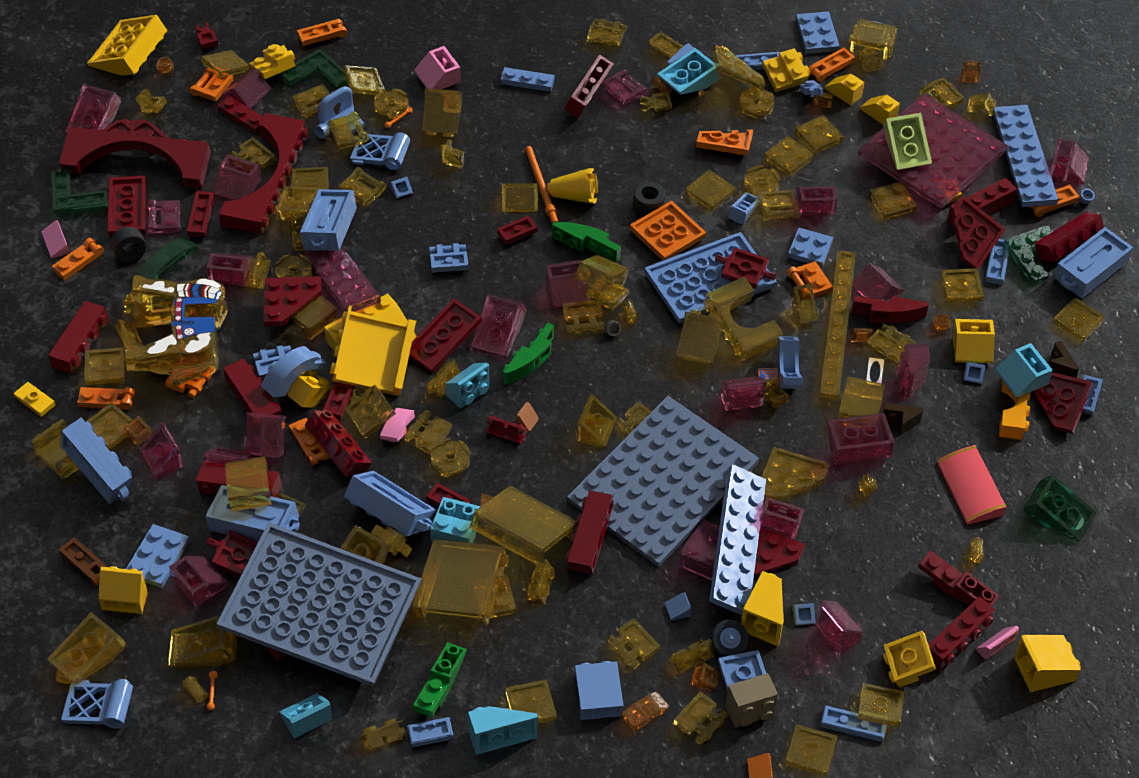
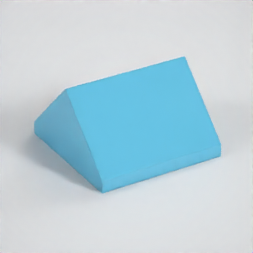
(307, 714)

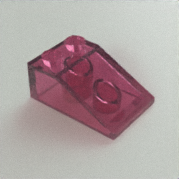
(94, 108)
(500, 325)
(700, 550)

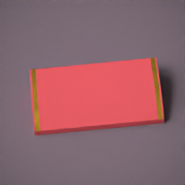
(971, 485)

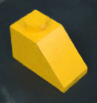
(847, 88)
(881, 108)

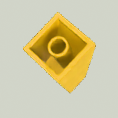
(764, 609)
(1046, 661)

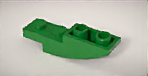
(583, 236)
(530, 358)
(440, 680)

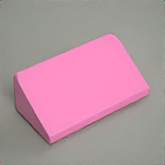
(55, 240)
(997, 642)

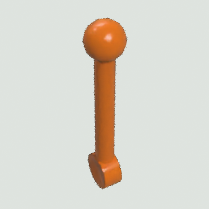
(409, 110)
(213, 676)

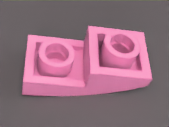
(396, 426)

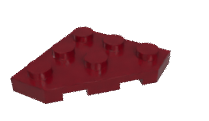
(974, 232)
(288, 297)
(1064, 400)
(776, 552)

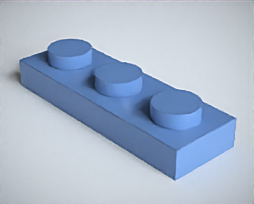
(527, 79)

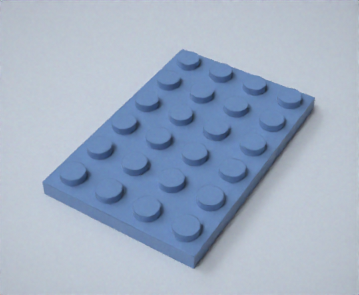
(691, 275)

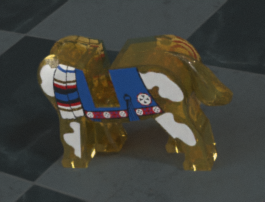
(194, 314)

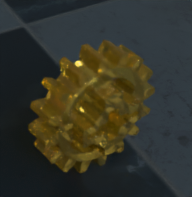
(394, 539)

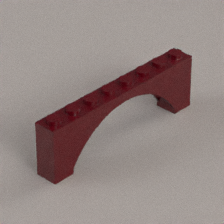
(87, 145)
(253, 211)

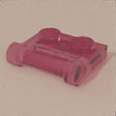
(622, 90)
(169, 216)

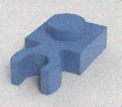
(812, 88)

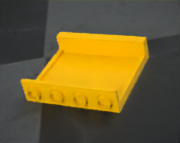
(372, 352)

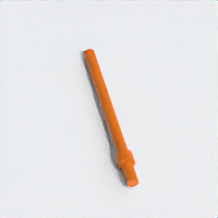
(549, 209)

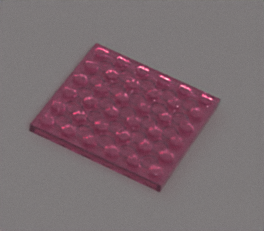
(956, 150)

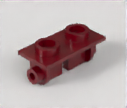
(505, 430)

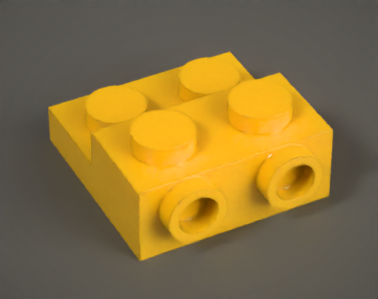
(275, 61)
(786, 70)
(908, 658)

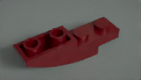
(897, 311)
(950, 580)

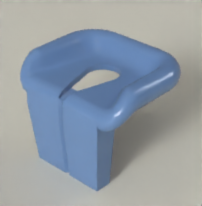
(326, 107)

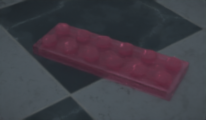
(343, 279)

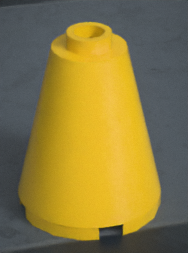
(575, 186)

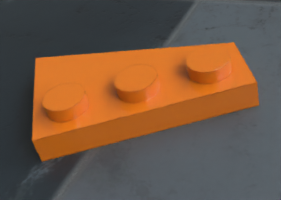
(725, 142)

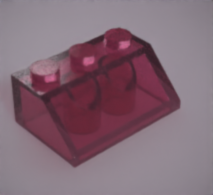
(860, 438)

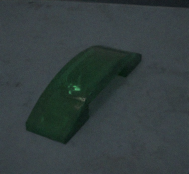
(166, 256)

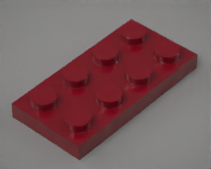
(127, 203)
(443, 335)

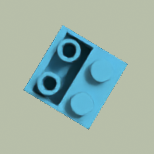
(1024, 370)
(468, 384)
(453, 521)

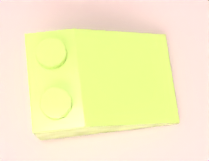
(907, 141)

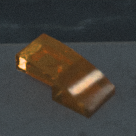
(644, 710)

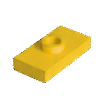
(34, 399)

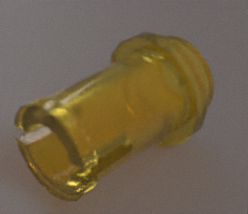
(631, 315)
(976, 551)
(191, 684)

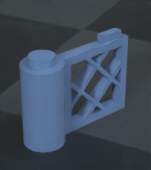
(392, 152)
(113, 708)

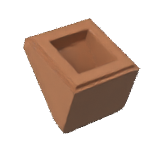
(527, 417)

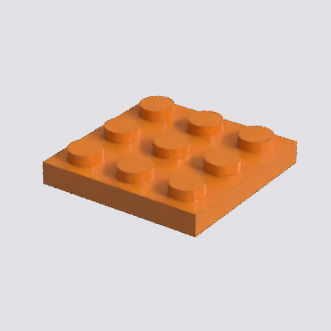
(668, 231)

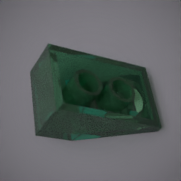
(1059, 508)

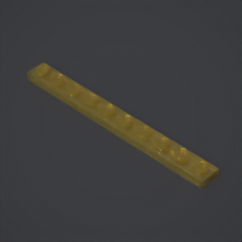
(837, 325)

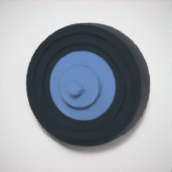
(729, 638)

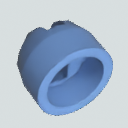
(322, 130)
(1084, 193)

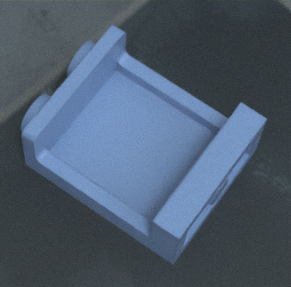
(599, 690)

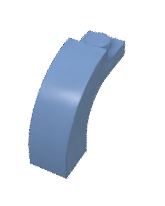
(788, 363)
(288, 368)

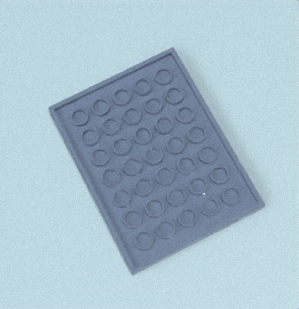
(664, 479)
(319, 604)

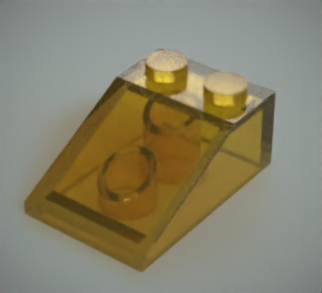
(202, 645)
(87, 649)

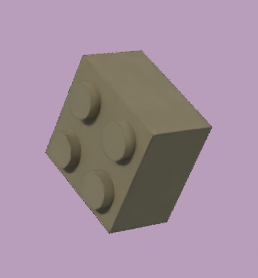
(751, 700)

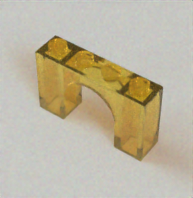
(745, 341)

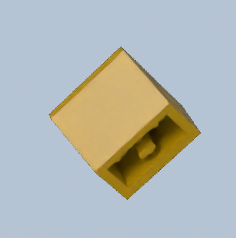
(973, 340)
(309, 389)
(122, 590)

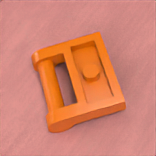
(214, 87)
(812, 275)

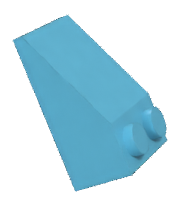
(690, 73)
(500, 727)

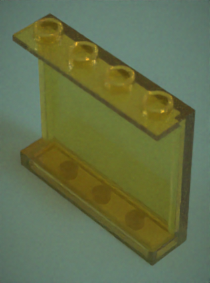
(522, 524)
(461, 580)

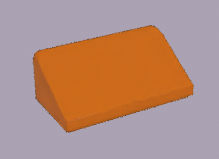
(760, 766)

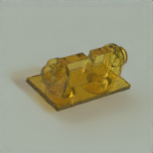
(258, 271)
(445, 374)
(543, 575)
(696, 654)
(390, 730)

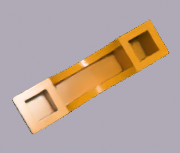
(1013, 420)

